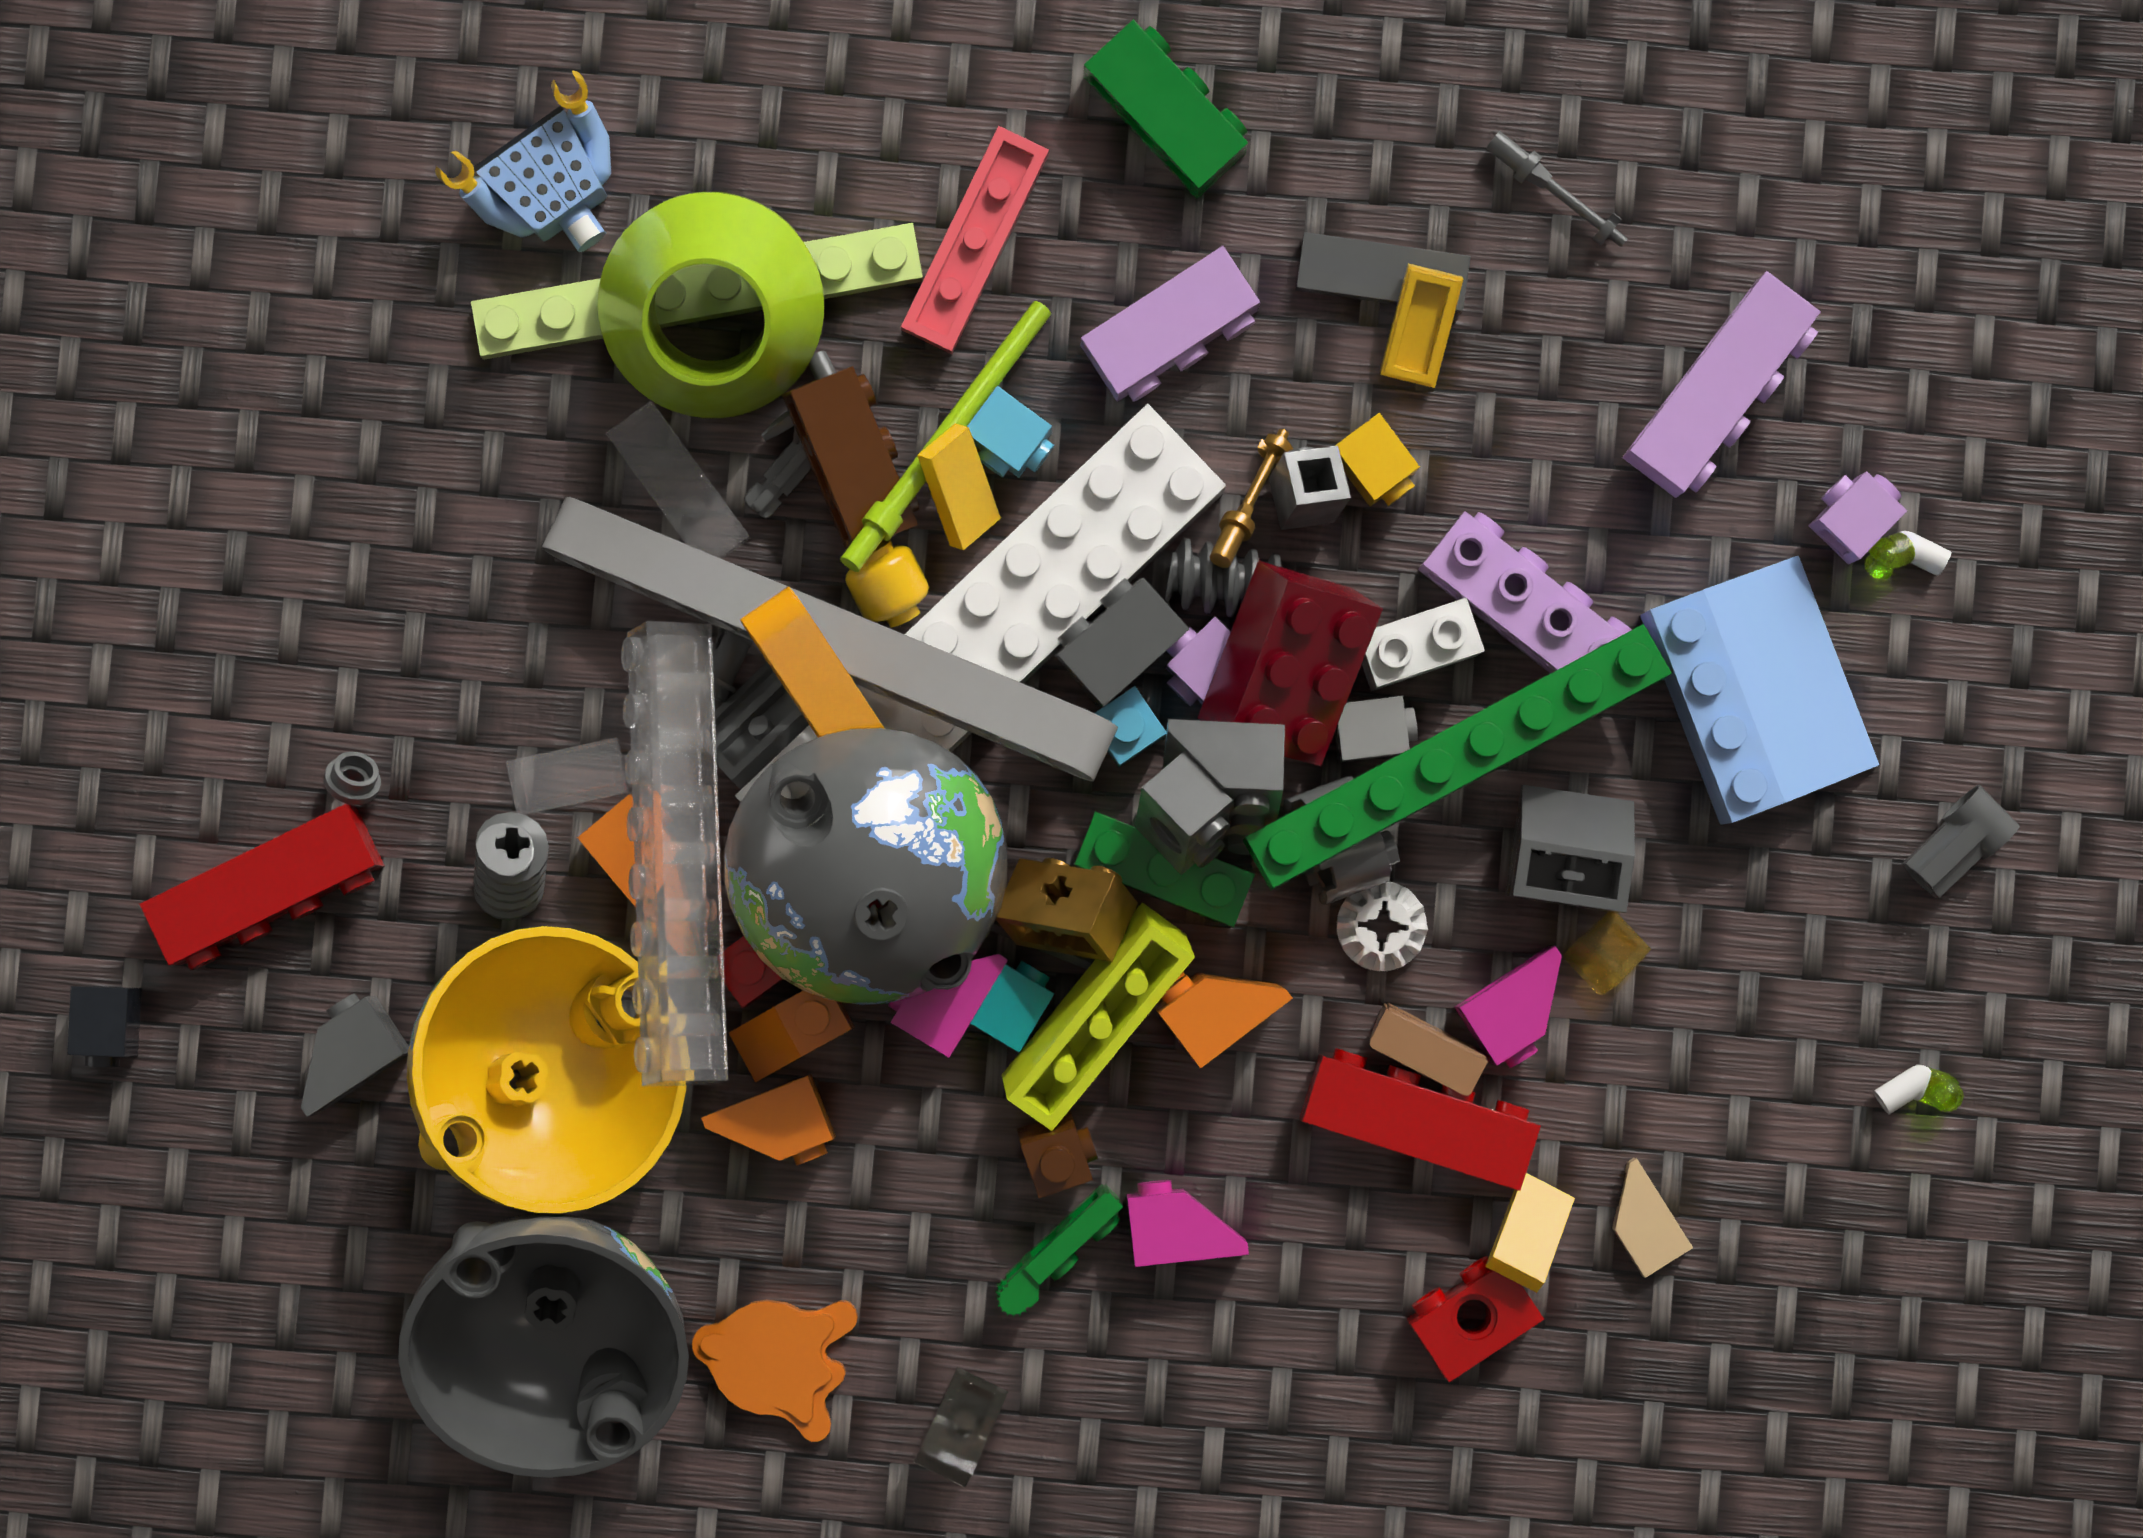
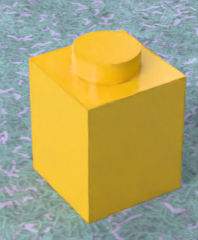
(1377, 462)

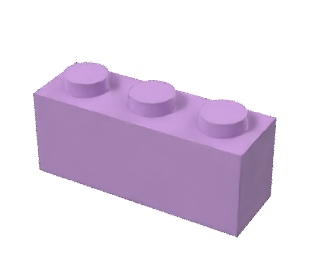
(1171, 326)

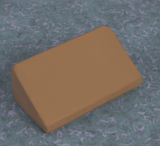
(1427, 1049)

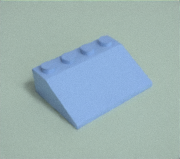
(1760, 690)

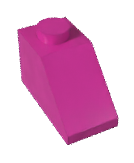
(1513, 1009)
(944, 1015)
(1177, 1227)

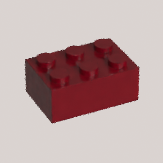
(1292, 658)

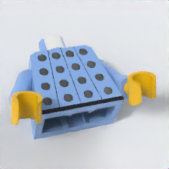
(544, 175)

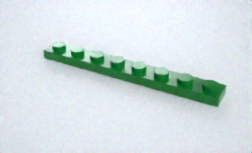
(1456, 757)

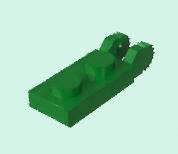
(1056, 1251)

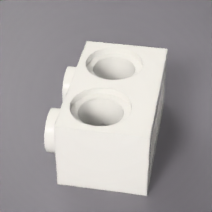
(1421, 644)

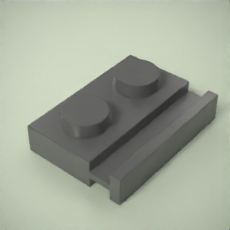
(755, 726)

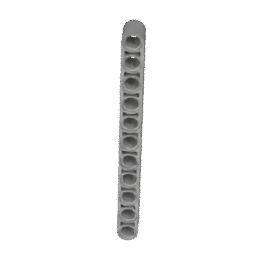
(870, 652)

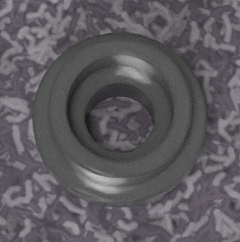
(352, 778)

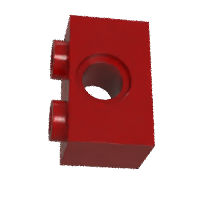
(1458, 1349)

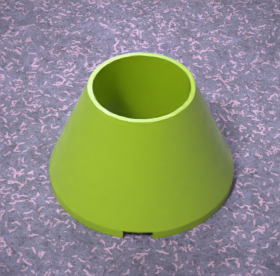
(725, 233)

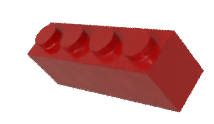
(263, 886)
(1420, 1121)

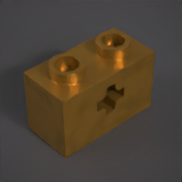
(1066, 908)

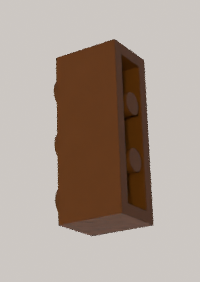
(846, 448)

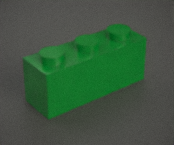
(1167, 107)
(1208, 891)

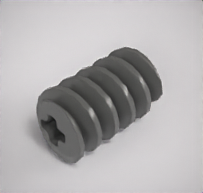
(1200, 577)
(510, 866)

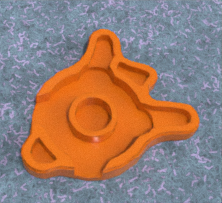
(776, 1360)

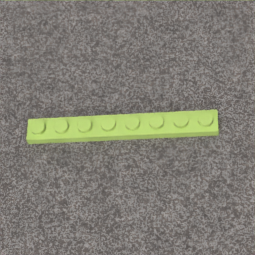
(691, 294)

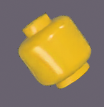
(888, 585)

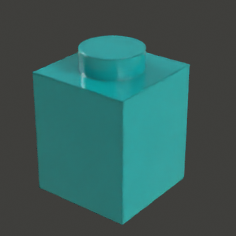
(1014, 1005)

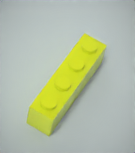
(1096, 1018)

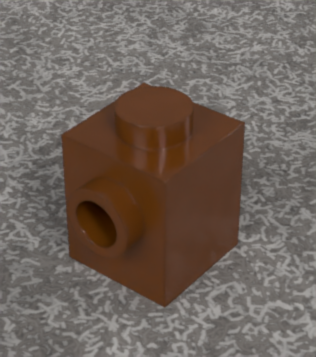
(1058, 1156)

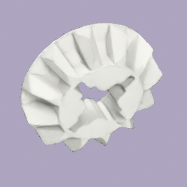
(1363, 945)

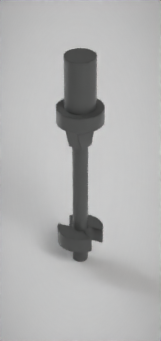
(1529, 168)

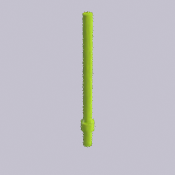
(885, 516)

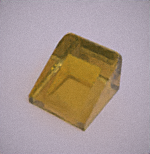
(1606, 953)

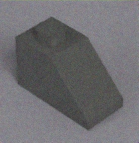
(350, 1051)

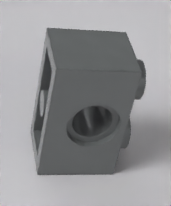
(1184, 814)

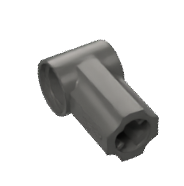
(1971, 831)

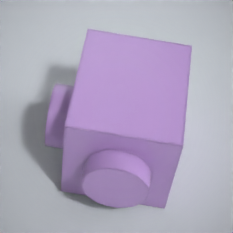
(1857, 514)
(1196, 661)

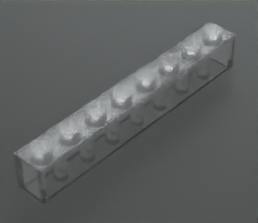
(675, 854)

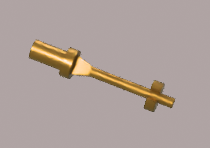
(1238, 525)

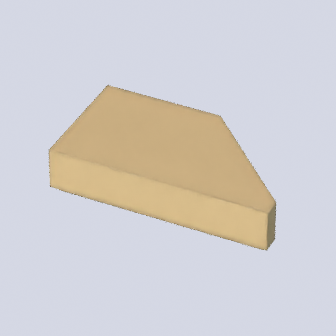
(1646, 1223)

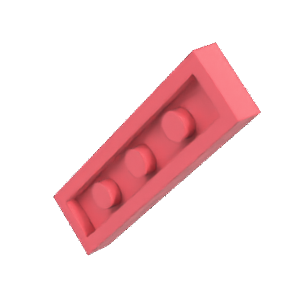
(975, 240)

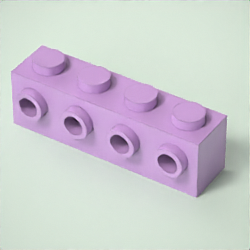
(1722, 385)
(1516, 595)

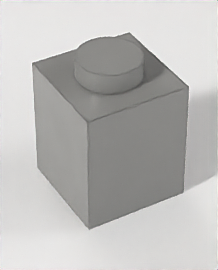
(1375, 729)

